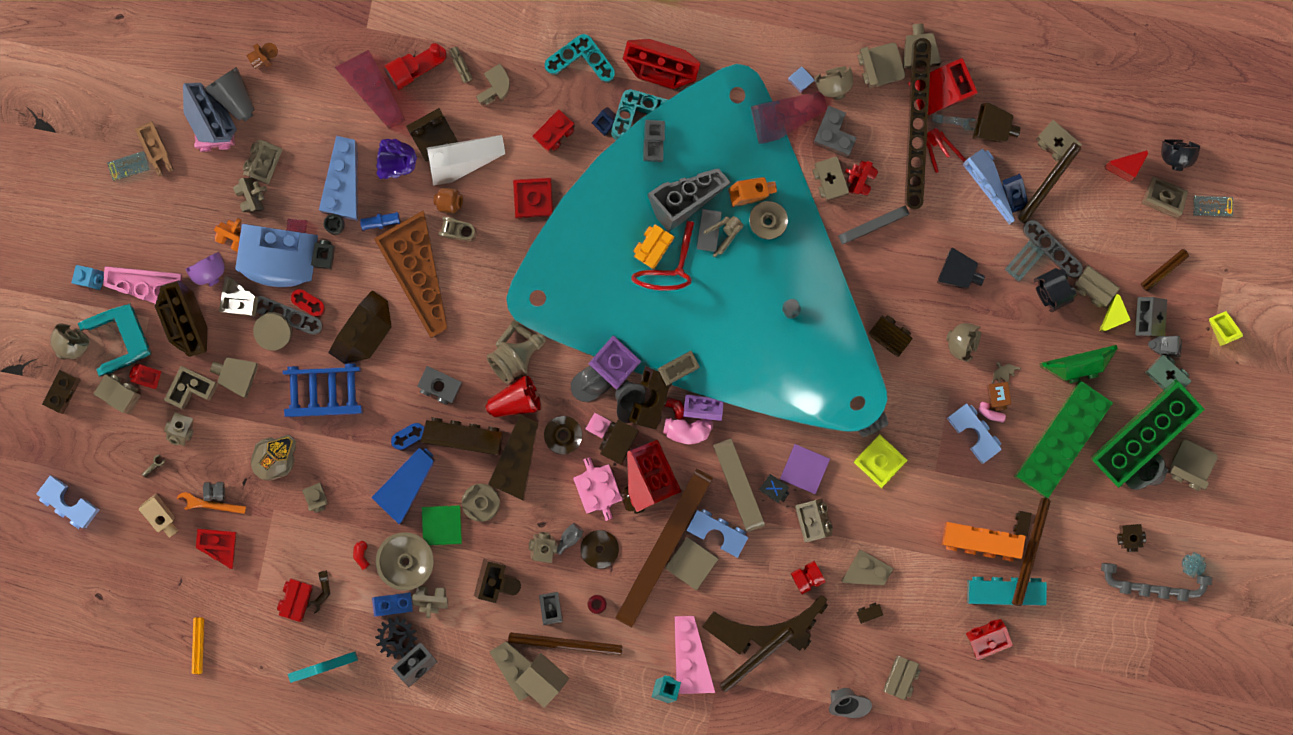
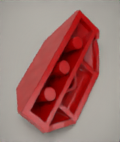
(661, 63)

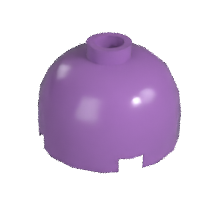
(207, 270)

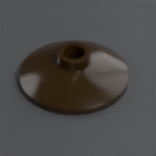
(563, 424)
(609, 545)

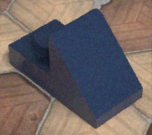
(1015, 192)

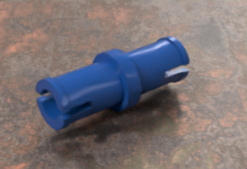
(380, 221)

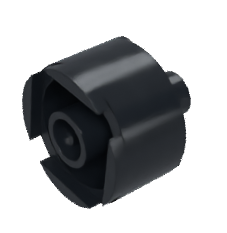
(1054, 289)

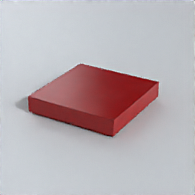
(533, 197)

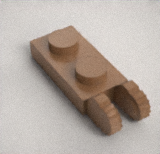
(153, 146)

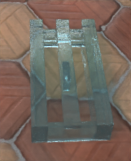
(1034, 249)

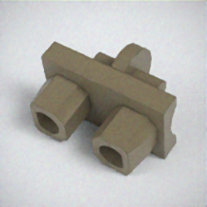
(253, 194)
(430, 604)

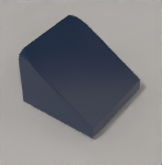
(604, 121)

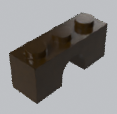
(649, 413)

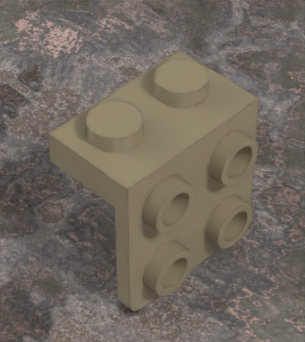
(881, 65)
(1192, 465)

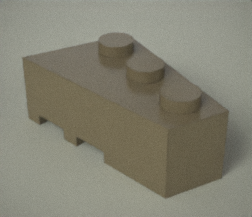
(512, 665)

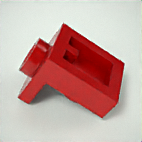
(145, 376)

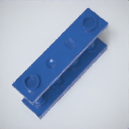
(332, 407)

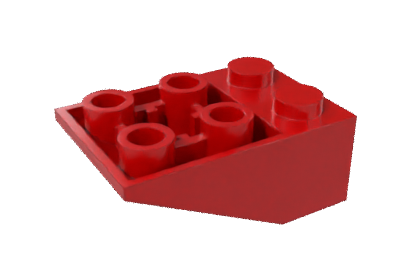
(947, 87)

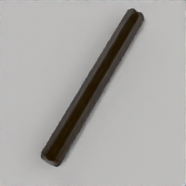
(1049, 182)
(757, 659)

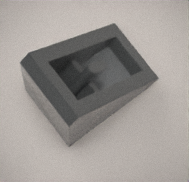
(550, 608)

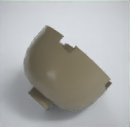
(835, 83)
(963, 341)
(68, 343)

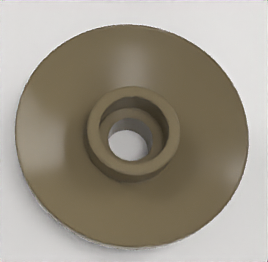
(771, 211)

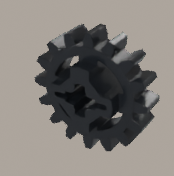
(393, 629)

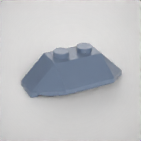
(206, 115)

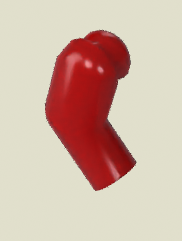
(677, 407)
(358, 554)

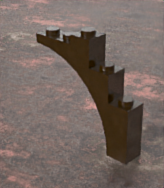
(738, 635)

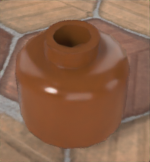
(448, 200)

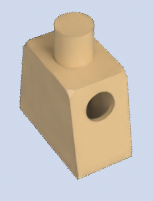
(155, 507)

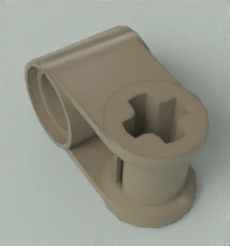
(454, 229)

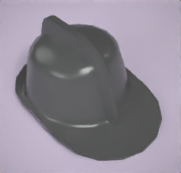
(589, 385)
(626, 396)
(1149, 474)
(848, 704)

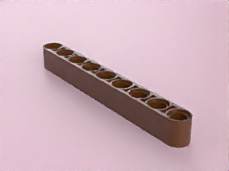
(664, 548)

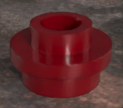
(597, 598)

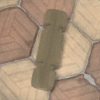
(460, 64)

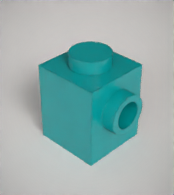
(666, 689)

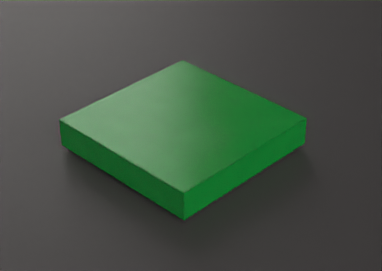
(442, 525)

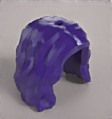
(395, 159)

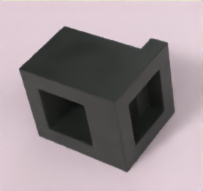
(317, 260)

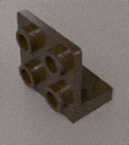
(431, 131)

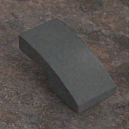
(653, 140)
(709, 240)

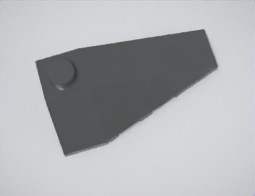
(681, 199)

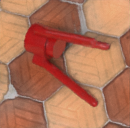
(936, 139)

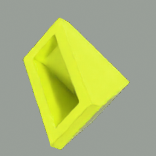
(1115, 314)
(1225, 328)

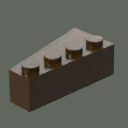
(514, 464)

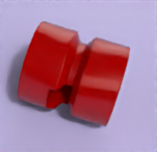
(808, 577)

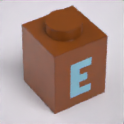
(999, 395)

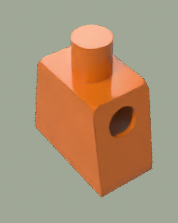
(751, 191)

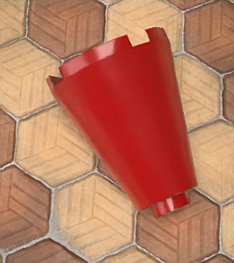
(515, 399)

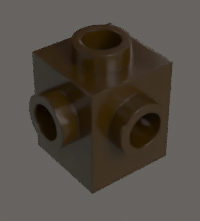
(1126, 531)

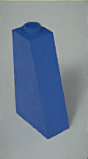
(402, 488)

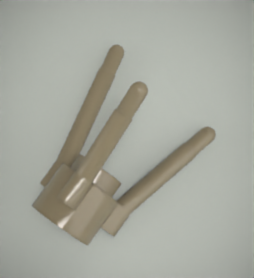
(731, 228)

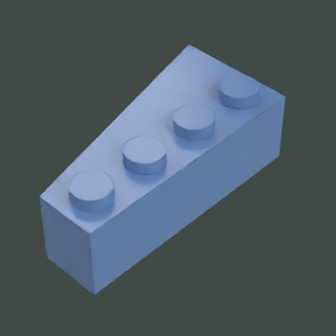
(341, 183)

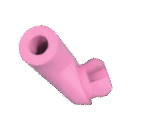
(991, 415)

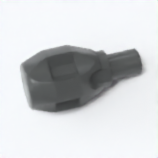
(791, 308)
(569, 537)

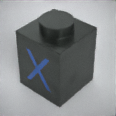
(774, 489)

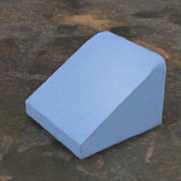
(801, 79)

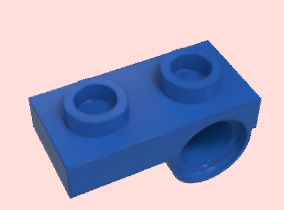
(392, 604)

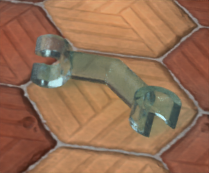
(940, 119)

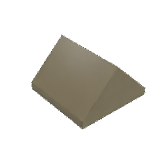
(1165, 197)
(542, 680)

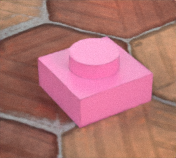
(598, 425)

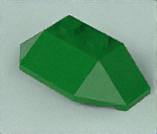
(1080, 365)

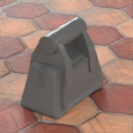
(1167, 345)

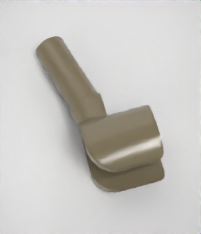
(153, 466)

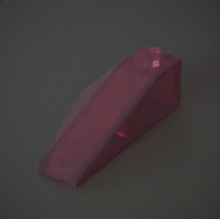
(782, 116)

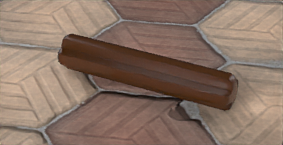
(1165, 269)

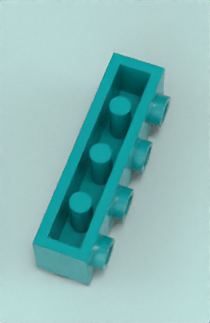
(1002, 591)

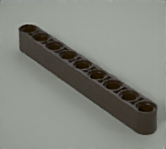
(921, 114)

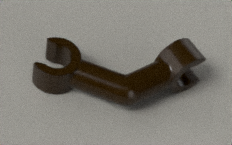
(323, 577)

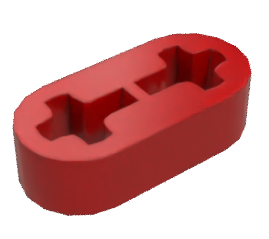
(309, 298)

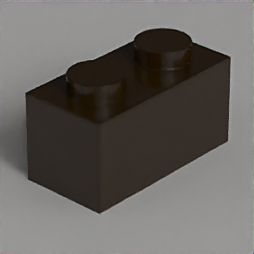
(1022, 524)
(867, 614)

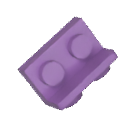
(703, 408)

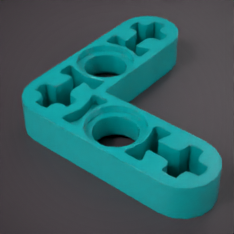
(586, 53)
(631, 108)
(322, 667)

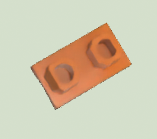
(230, 230)

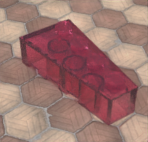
(370, 85)

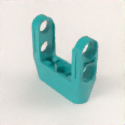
(130, 332)

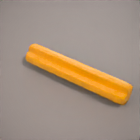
(197, 646)

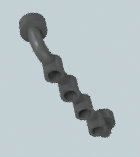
(1163, 591)

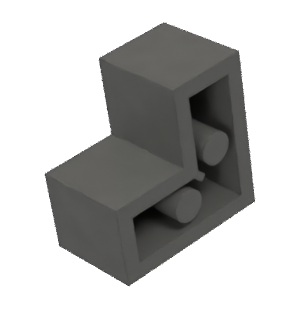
(829, 135)

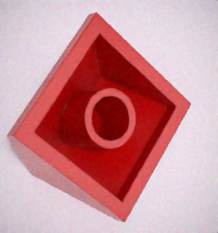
(1127, 166)

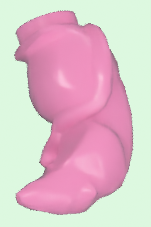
(688, 433)

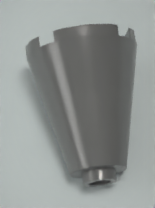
(232, 94)

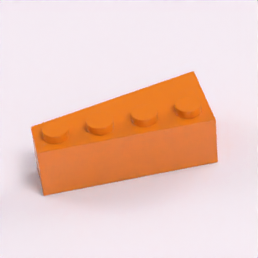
(983, 540)

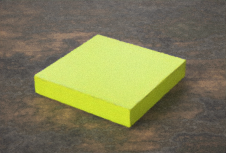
(880, 461)

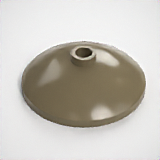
(390, 559)

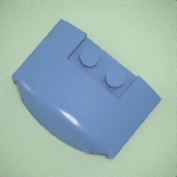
(275, 256)

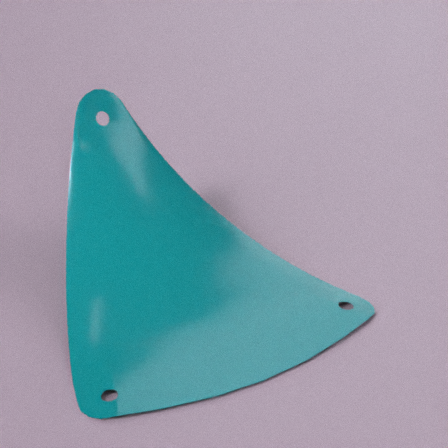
(733, 308)

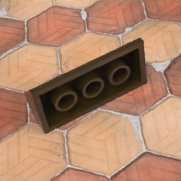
(462, 437)

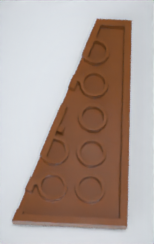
(412, 262)

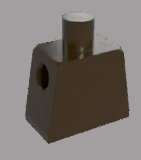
(994, 124)

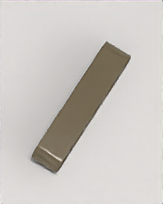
(739, 485)

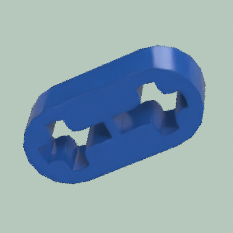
(405, 432)

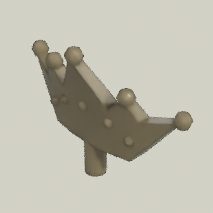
(1003, 372)

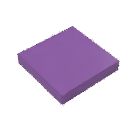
(614, 362)
(804, 469)

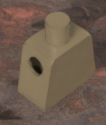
(918, 32)
(235, 375)

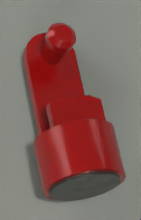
(405, 69)

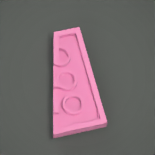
(137, 282)
(690, 658)

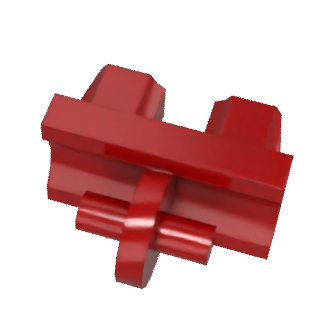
(858, 176)

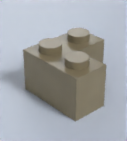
(187, 383)
(118, 395)

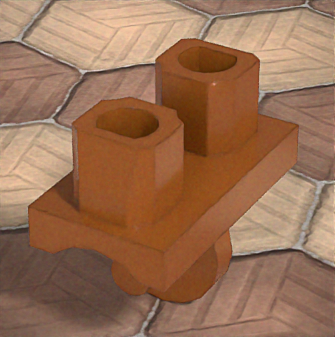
(261, 56)

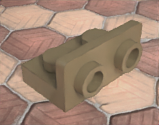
(262, 161)
(814, 520)

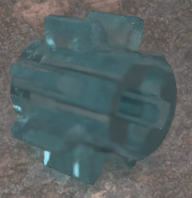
(1193, 564)

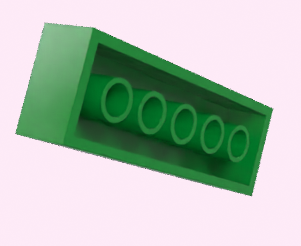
(1147, 433)
(1063, 439)

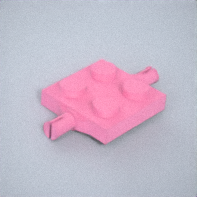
(597, 488)

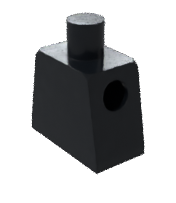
(959, 271)

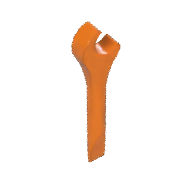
(194, 502)

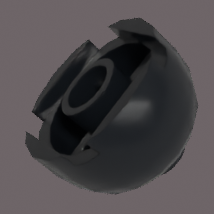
(1179, 154)

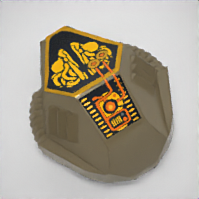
(273, 457)

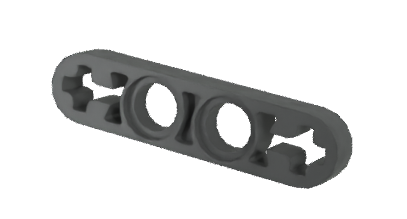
(873, 225)
(1050, 251)
(288, 312)

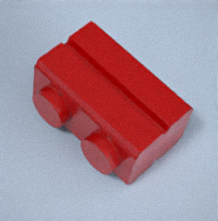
(295, 599)

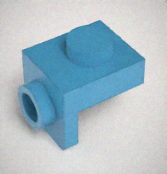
(88, 277)

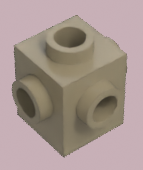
(179, 429)
(542, 547)

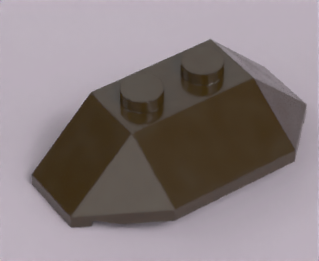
(182, 318)
(363, 330)

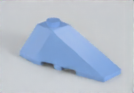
(986, 176)

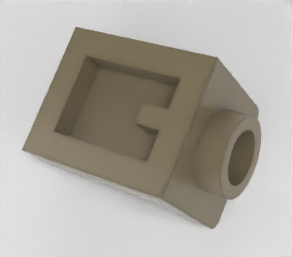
(315, 498)

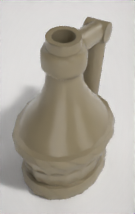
(512, 359)

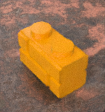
(654, 246)

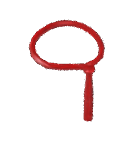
(678, 271)

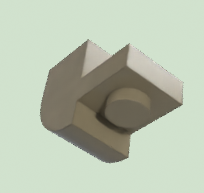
(500, 86)

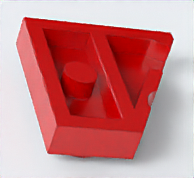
(218, 545)

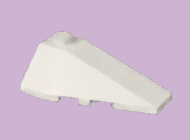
(458, 159)

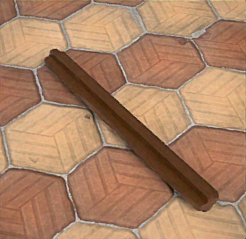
(1031, 551)
(562, 643)

